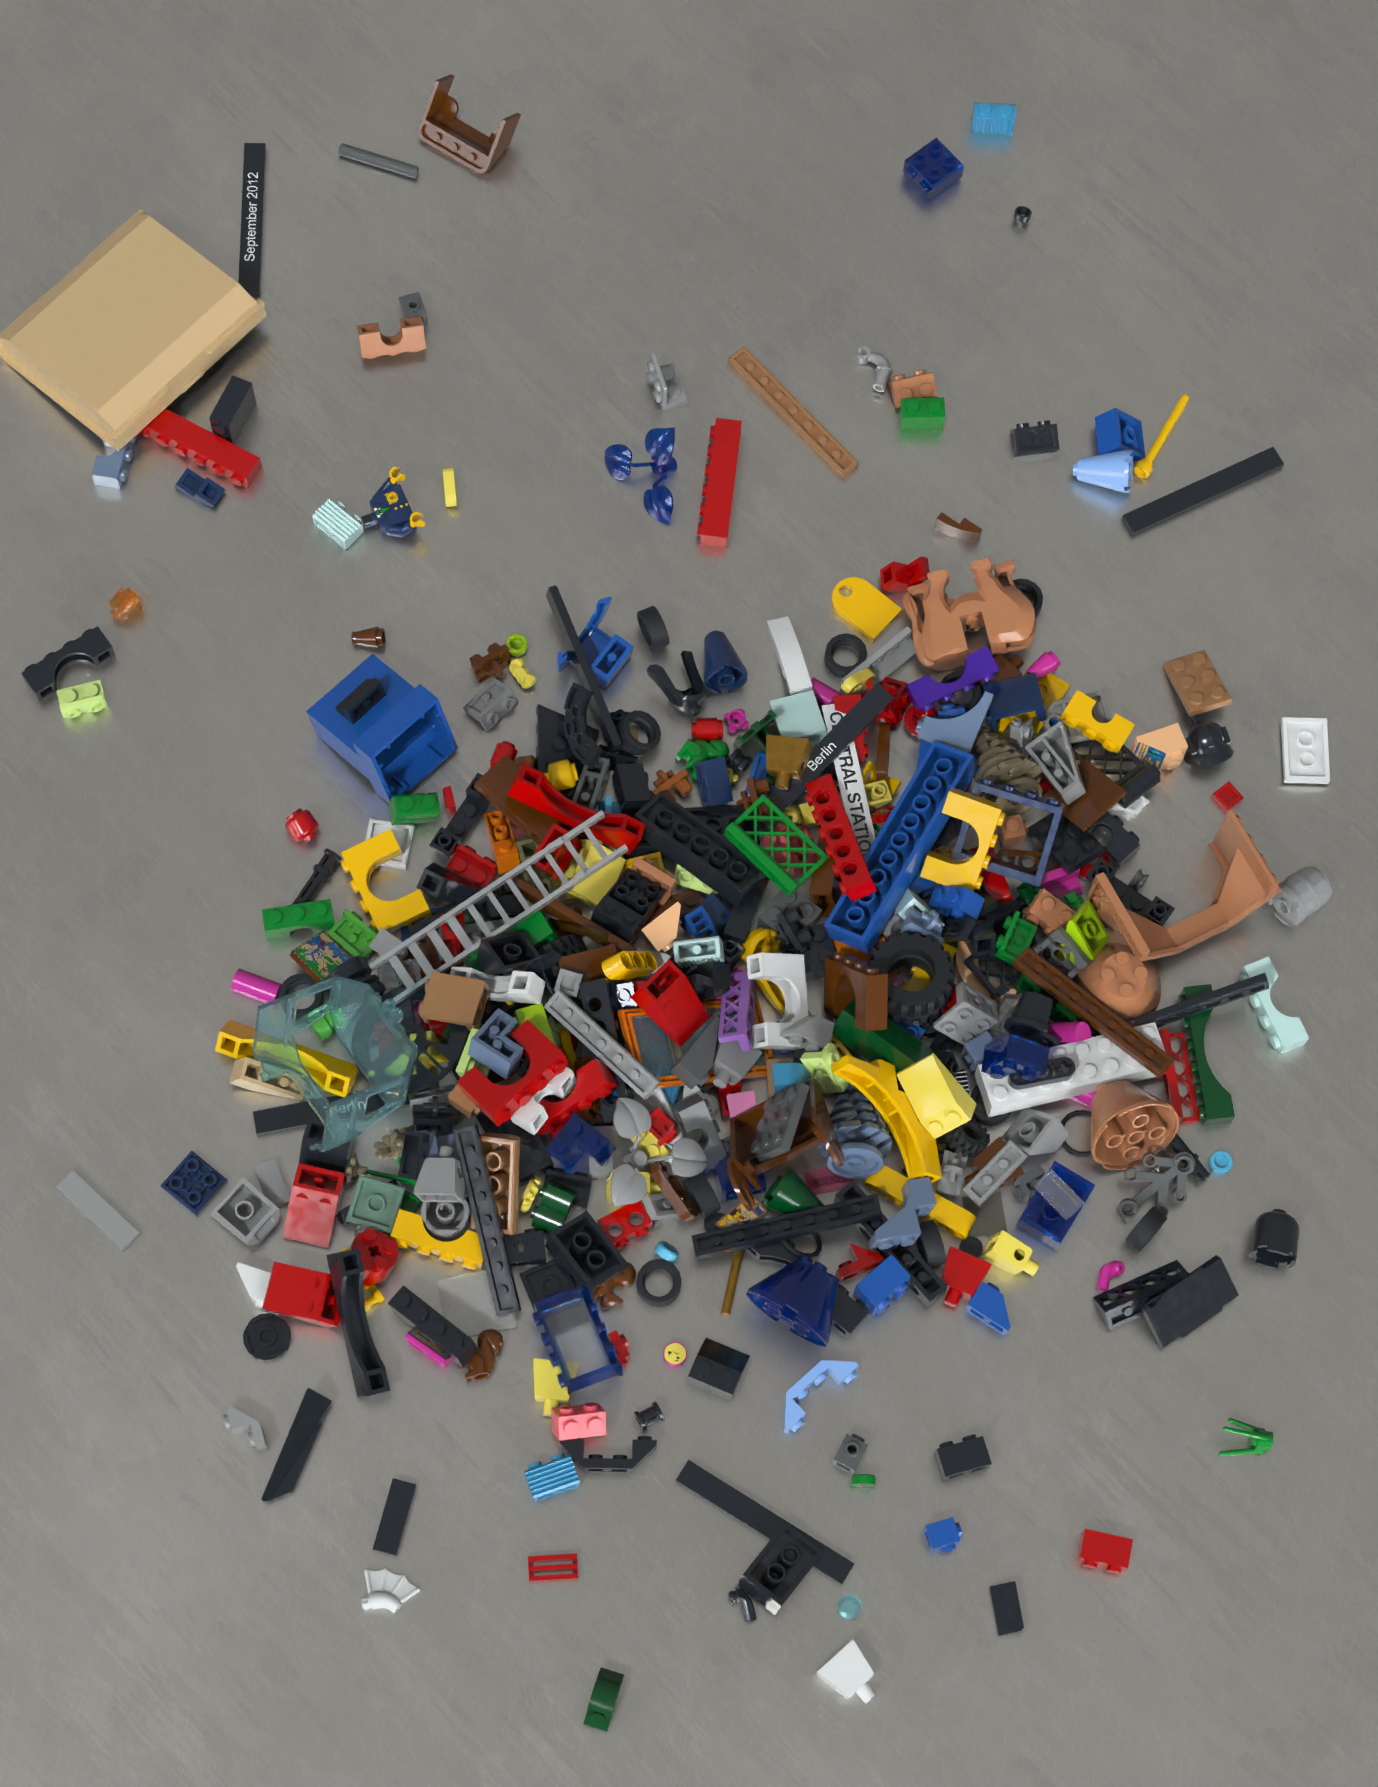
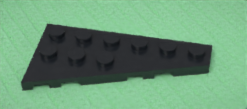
(553, 745)

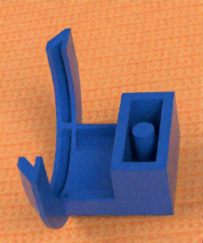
(603, 652)

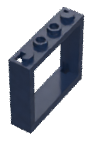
(1028, 798)

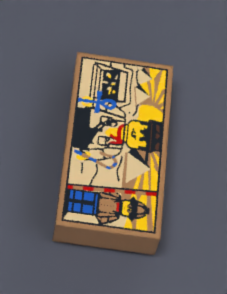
(741, 1215)

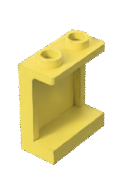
(597, 885)

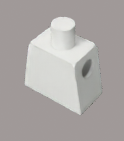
(849, 1673)

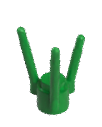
(1259, 1438)

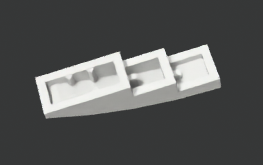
(789, 655)

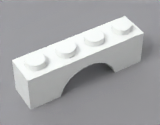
(518, 987)

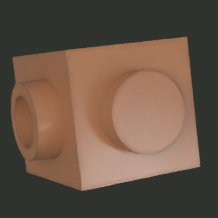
(1012, 831)

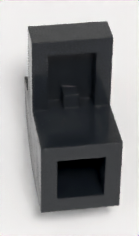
(711, 980)

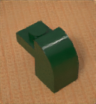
(603, 1699)

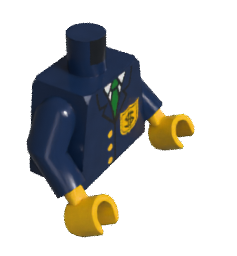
(391, 509)

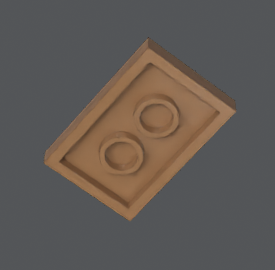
(1197, 683)

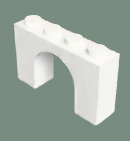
(789, 975)

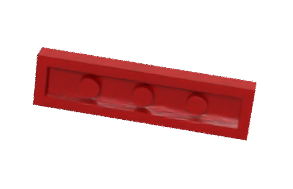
(1171, 1078)

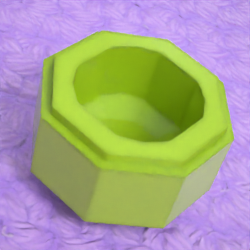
(517, 645)

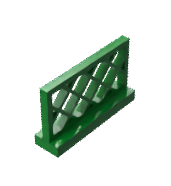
(759, 856)

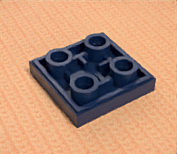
(194, 1183)

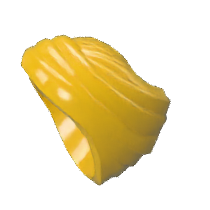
(760, 941)

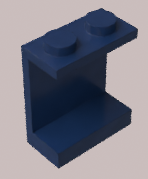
(1013, 698)

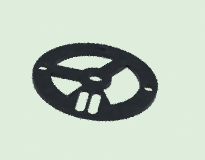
(451, 1052)

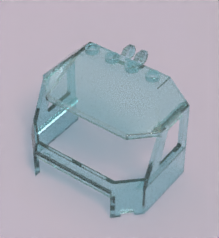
(366, 1031)

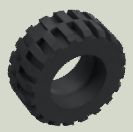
(926, 955)

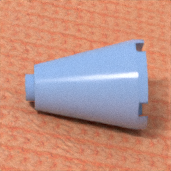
(1106, 470)

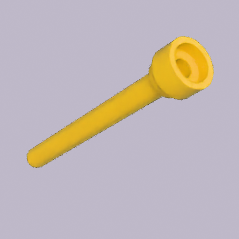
(1144, 466)

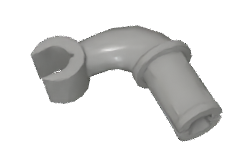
(883, 367)

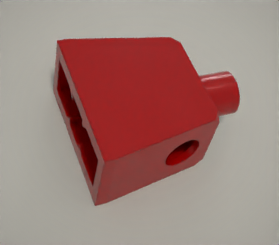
(962, 1275)

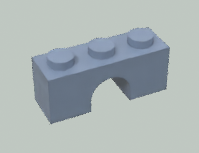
(112, 469)

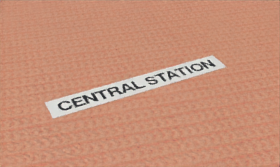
(851, 785)

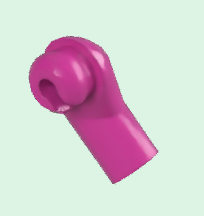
(1108, 1272)

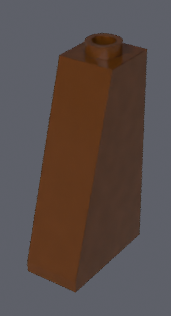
(824, 884)

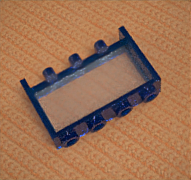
(576, 1339)

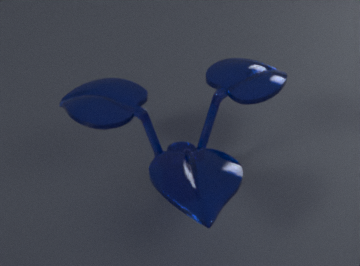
(659, 444)

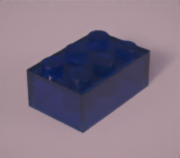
(1043, 1219)

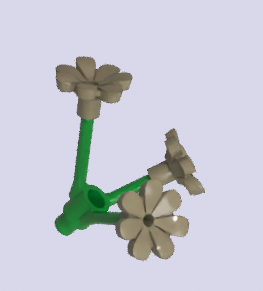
(385, 1150)

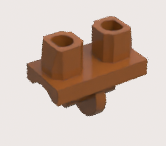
(670, 782)

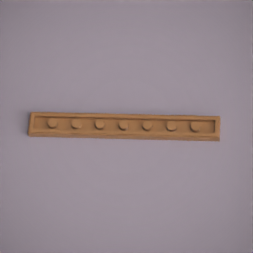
(793, 412)

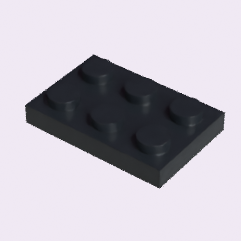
(1071, 846)

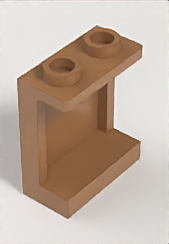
(454, 1000)

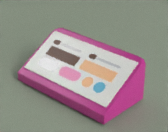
(427, 1347)

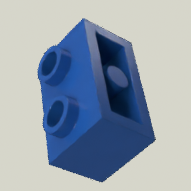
(956, 902)

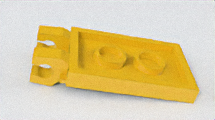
(1051, 690)

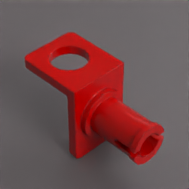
(451, 939)

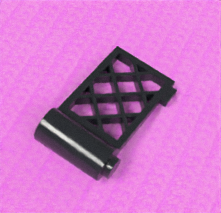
(1135, 781)
(1003, 987)

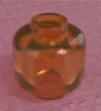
(125, 604)

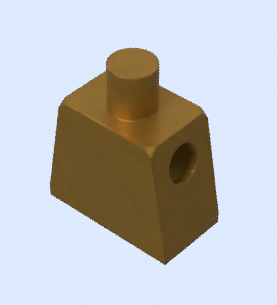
(786, 758)

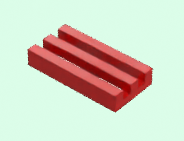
(546, 1558)

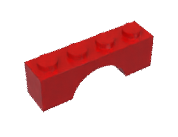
(592, 1082)

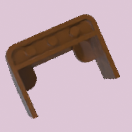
(457, 139)

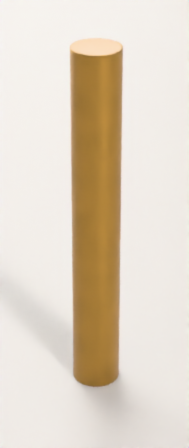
(732, 1282)

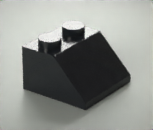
(505, 953)
(718, 1368)

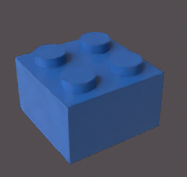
(882, 1286)

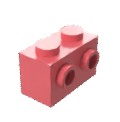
(578, 1421)

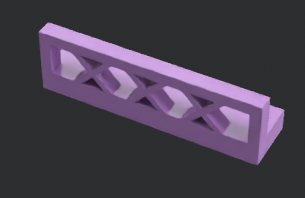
(744, 1006)

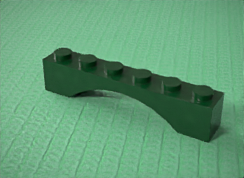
(1214, 1100)

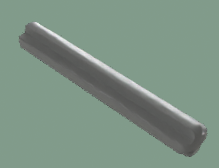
(378, 160)

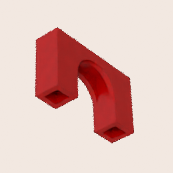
(502, 1101)

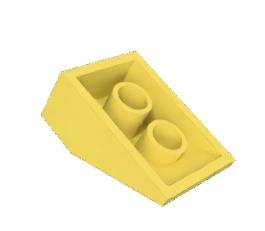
(936, 1096)

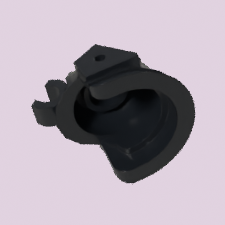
(1207, 743)

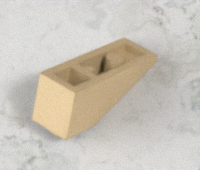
(247, 1075)

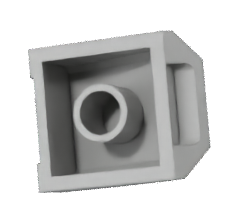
(247, 1213)

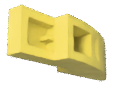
(876, 793)

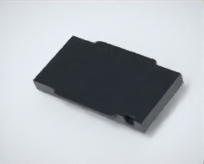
(1190, 1301)

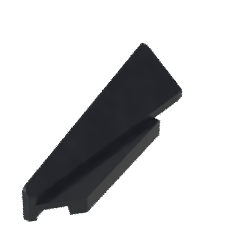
(297, 1446)

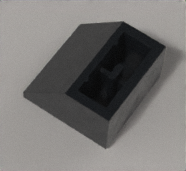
(333, 1159)

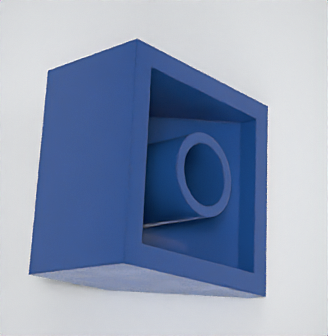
(1119, 432)

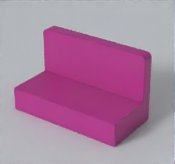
(1060, 883)

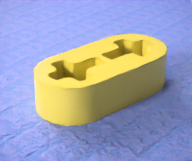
(449, 487)
(857, 681)

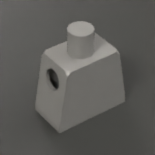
(731, 1063)
(441, 1179)

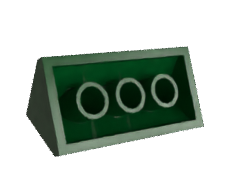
(890, 1044)

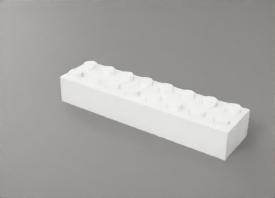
(1095, 1062)

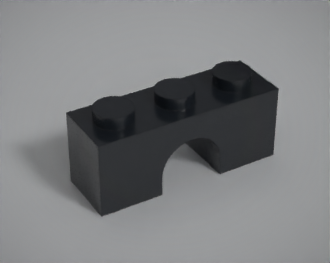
(1123, 843)

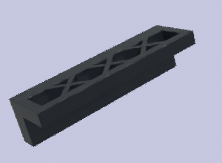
(1127, 1306)

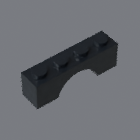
(89, 648)
(435, 1326)

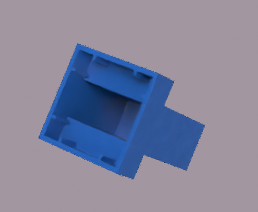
(396, 739)

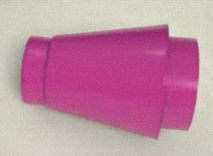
(1044, 664)

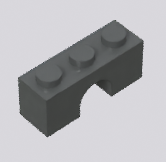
(695, 1114)

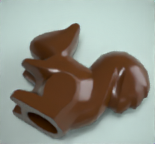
(608, 1298)
(481, 1364)

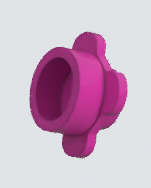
(740, 716)

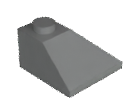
(1036, 1132)

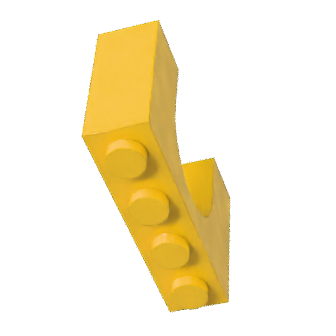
(984, 817)
(361, 862)

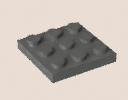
(778, 1123)

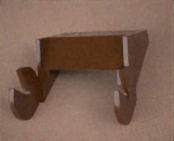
(812, 1130)

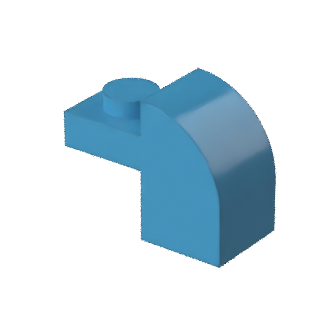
(788, 1075)

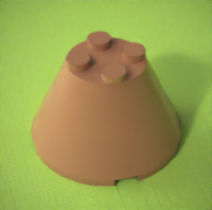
(1121, 982)
(1128, 1125)

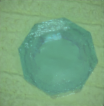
(849, 1607)

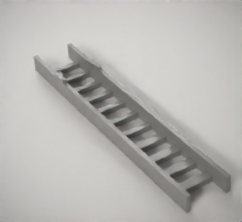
(449, 917)

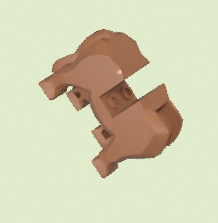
(941, 620)

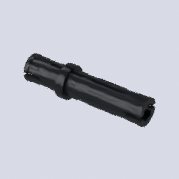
(1199, 1171)

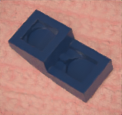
(198, 488)

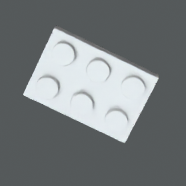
(1305, 750)

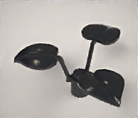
(538, 965)

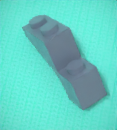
(904, 1225)

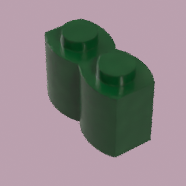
(553, 1207)

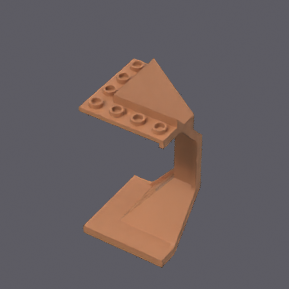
(1242, 889)

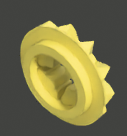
(530, 1193)

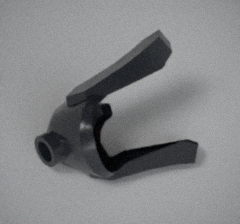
(684, 701)

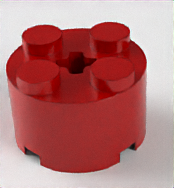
(377, 1255)

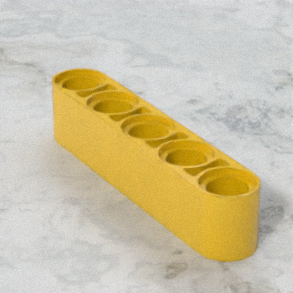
(945, 1213)

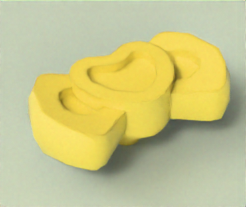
(522, 673)

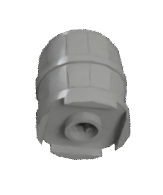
(1301, 895)

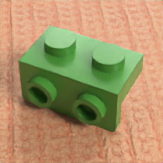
(353, 934)

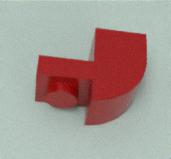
(899, 576)

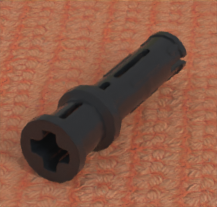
(321, 872)

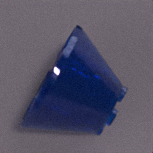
(800, 1297)

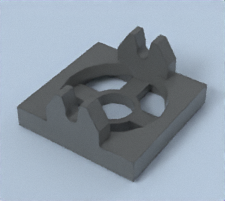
(1063, 937)

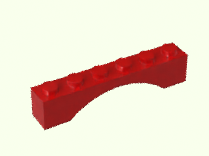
(537, 792)

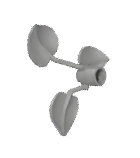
(626, 1184)

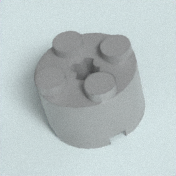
(445, 1228)

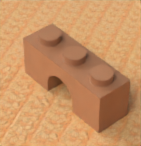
(376, 344)

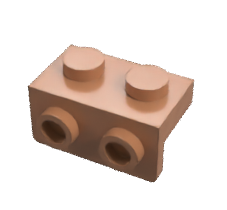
(916, 386)
(662, 878)
(1048, 912)

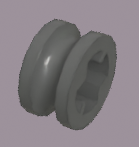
(1138, 880)

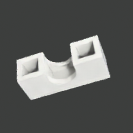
(533, 1115)

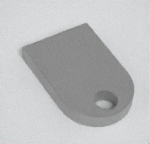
(1099, 712)

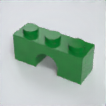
(284, 919)

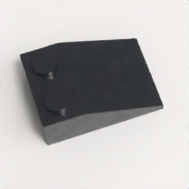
(585, 1251)
(779, 1568)

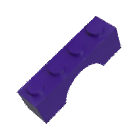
(925, 691)

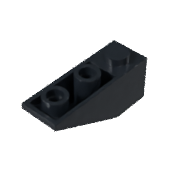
(446, 885)

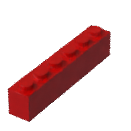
(204, 447)
(721, 482)

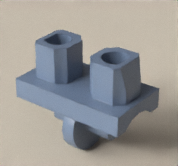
(923, 923)

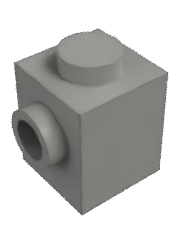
(385, 942)

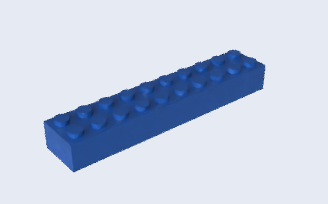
(902, 846)

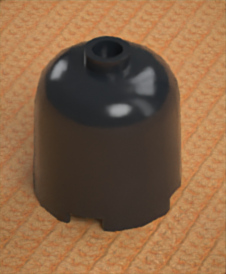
(1275, 1239)

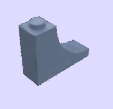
(958, 731)

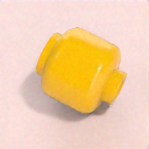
(562, 775)

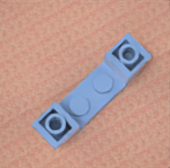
(840, 1372)

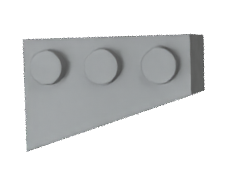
(1058, 763)

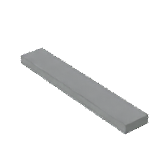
(602, 1044)

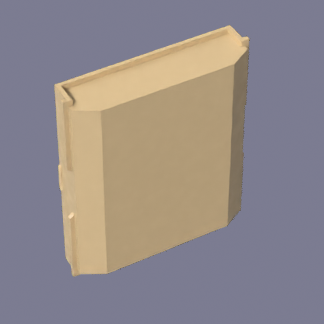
(129, 329)

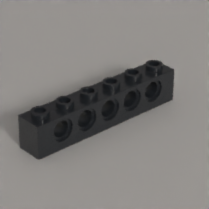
(608, 1013)
(923, 1279)

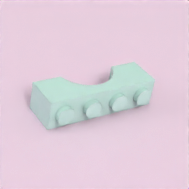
(1284, 1031)

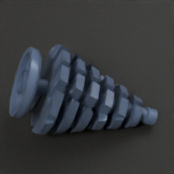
(860, 1134)

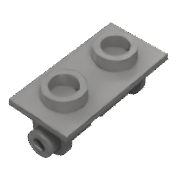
(1023, 733)

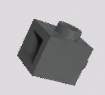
(412, 306)
(850, 1453)

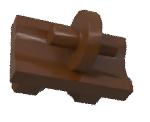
(492, 663)
(755, 788)

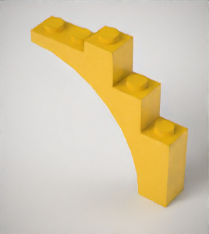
(880, 1086)

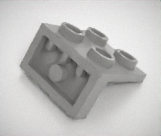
(666, 382)
(968, 1017)

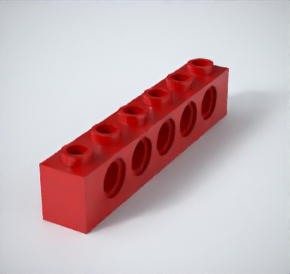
(860, 883)

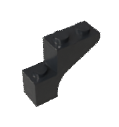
(984, 934)

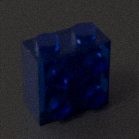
(933, 168)

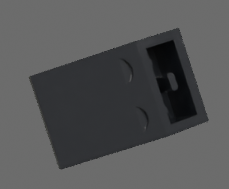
(628, 905)

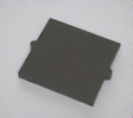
(989, 1215)

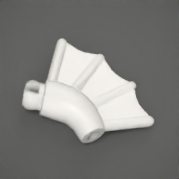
(386, 1590)

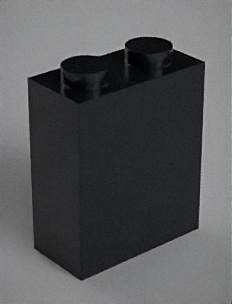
(233, 409)

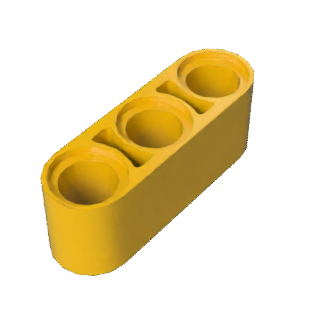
(629, 965)

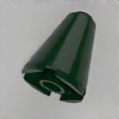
(790, 1194)

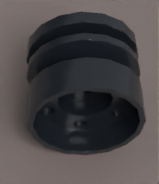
(358, 970)

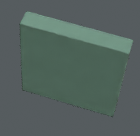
(375, 1204)

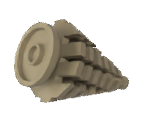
(1005, 765)

